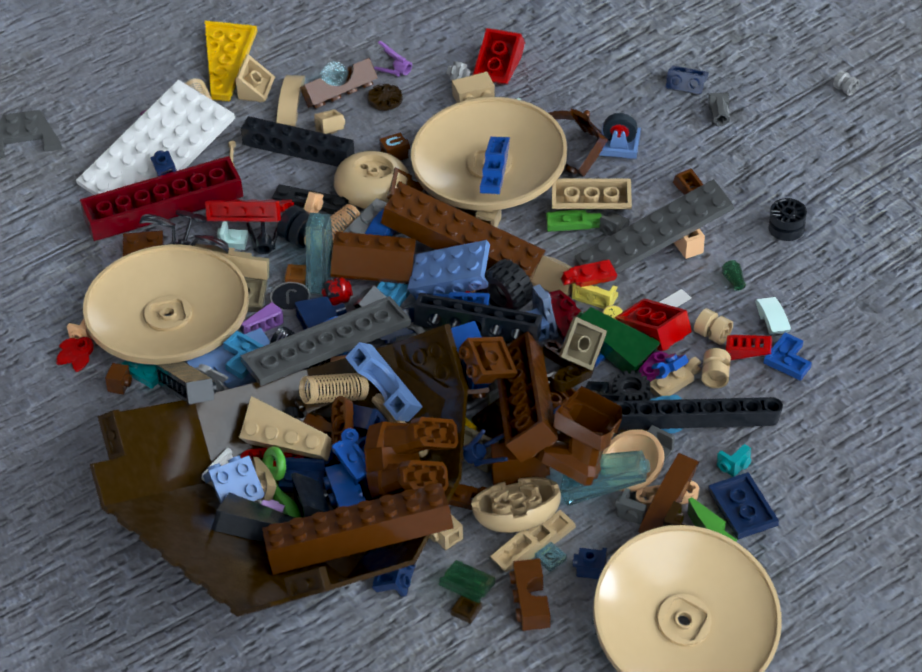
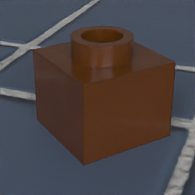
(118, 378)

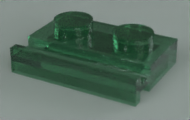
(467, 581)

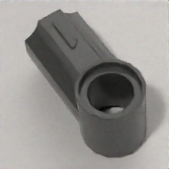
(720, 108)

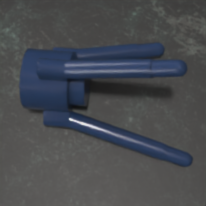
(475, 452)

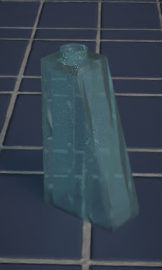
(318, 251)
(616, 473)

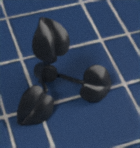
(150, 218)

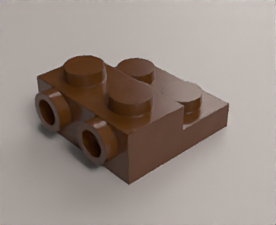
(486, 359)

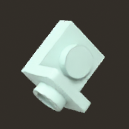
(235, 238)

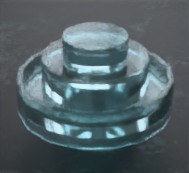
(334, 73)

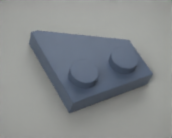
(542, 300)

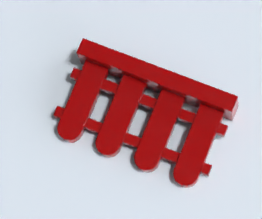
(246, 210)

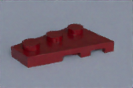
(564, 311)

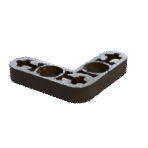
(570, 374)

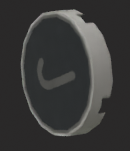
(287, 294)

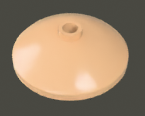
(636, 441)

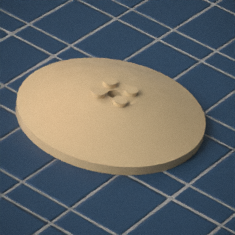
(453, 145)
(134, 293)
(694, 576)

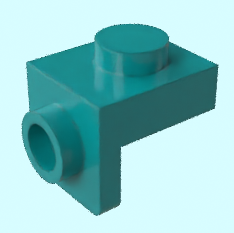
(736, 462)

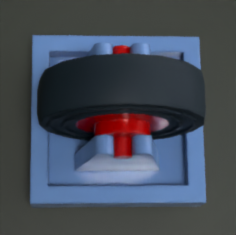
(622, 136)

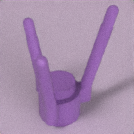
(400, 64)

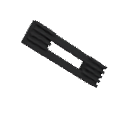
(289, 193)

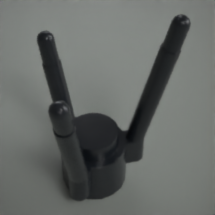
(263, 243)

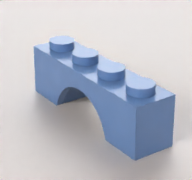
(397, 396)

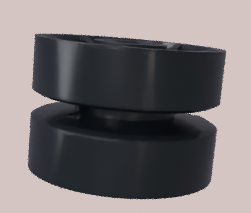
(787, 219)
(293, 225)

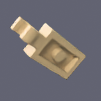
(676, 379)

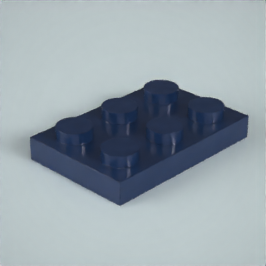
(743, 505)

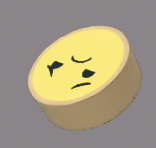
(612, 311)

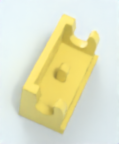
(594, 295)

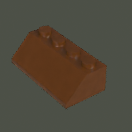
(372, 257)

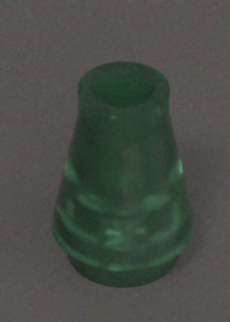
(733, 273)

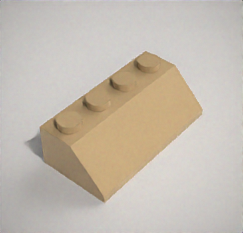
(592, 194)

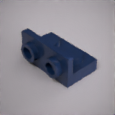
(686, 79)
(310, 468)
(395, 580)

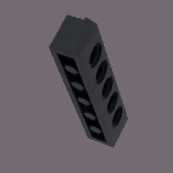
(296, 141)
(491, 321)

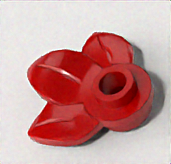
(74, 353)

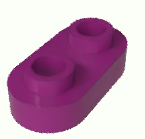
(656, 357)

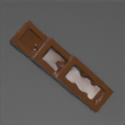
(671, 489)

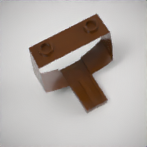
(586, 125)

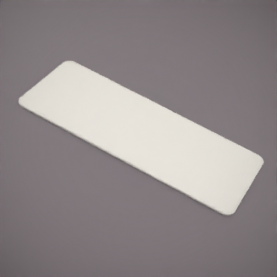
(676, 299)

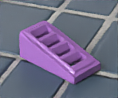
(266, 319)

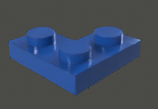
(784, 357)

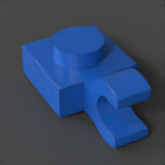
(671, 363)

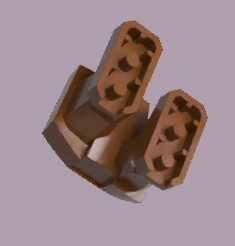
(583, 432)
(394, 454)

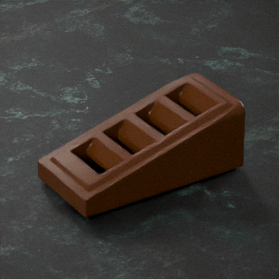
(687, 175)

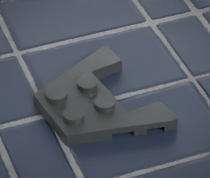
(27, 127)

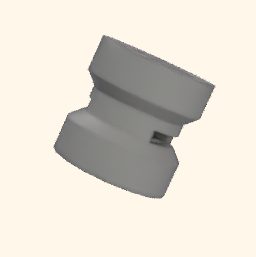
(847, 83)

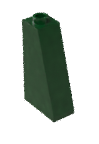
(622, 344)

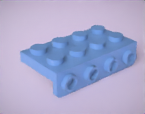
(450, 269)

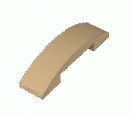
(289, 99)

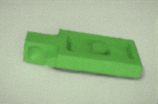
(572, 220)

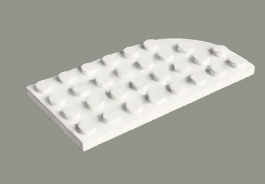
(177, 123)

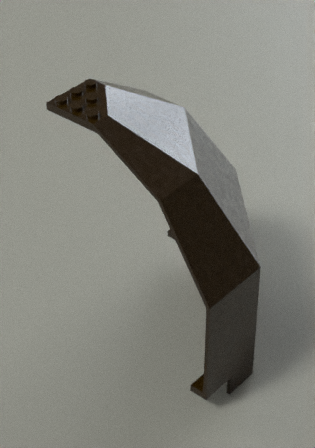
(164, 449)

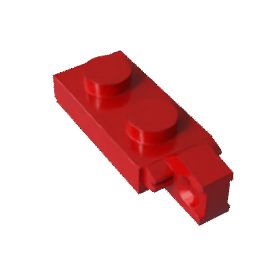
(590, 274)

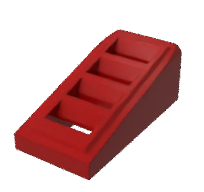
(741, 346)

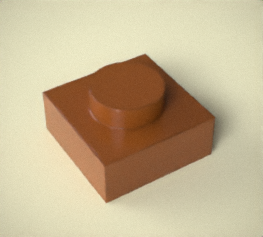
(296, 273)

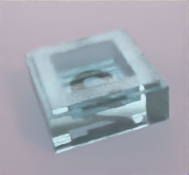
(551, 556)

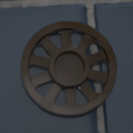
(388, 96)

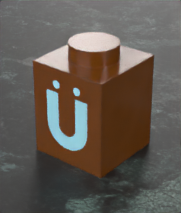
(395, 146)

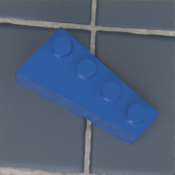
(342, 486)

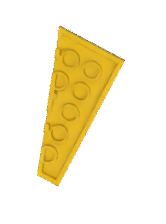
(226, 51)

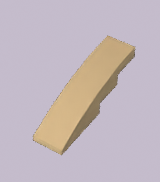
(248, 265)
(527, 543)

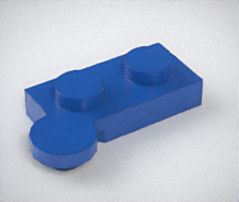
(351, 454)

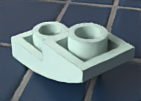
(774, 315)

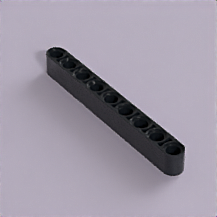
(700, 413)

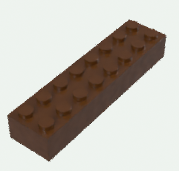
(446, 226)
(527, 401)
(357, 528)

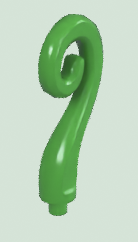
(278, 473)

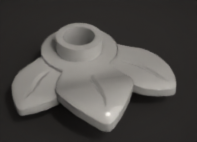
(218, 377)

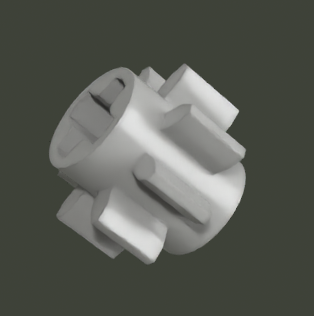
(457, 71)

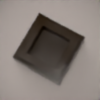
(466, 609)

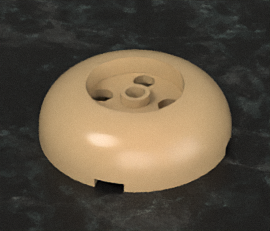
(367, 177)
(517, 505)

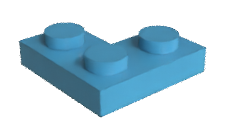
(239, 345)

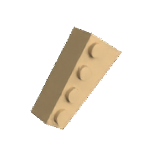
(271, 427)

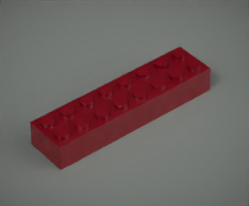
(184, 189)

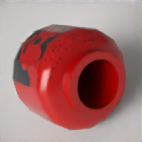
(338, 291)

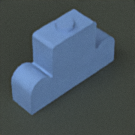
(219, 357)

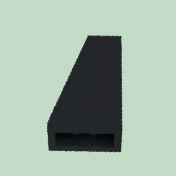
(245, 518)

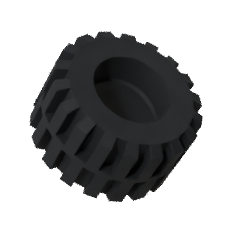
(508, 285)

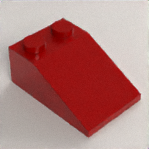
(499, 55)
(658, 321)

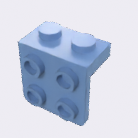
(235, 477)

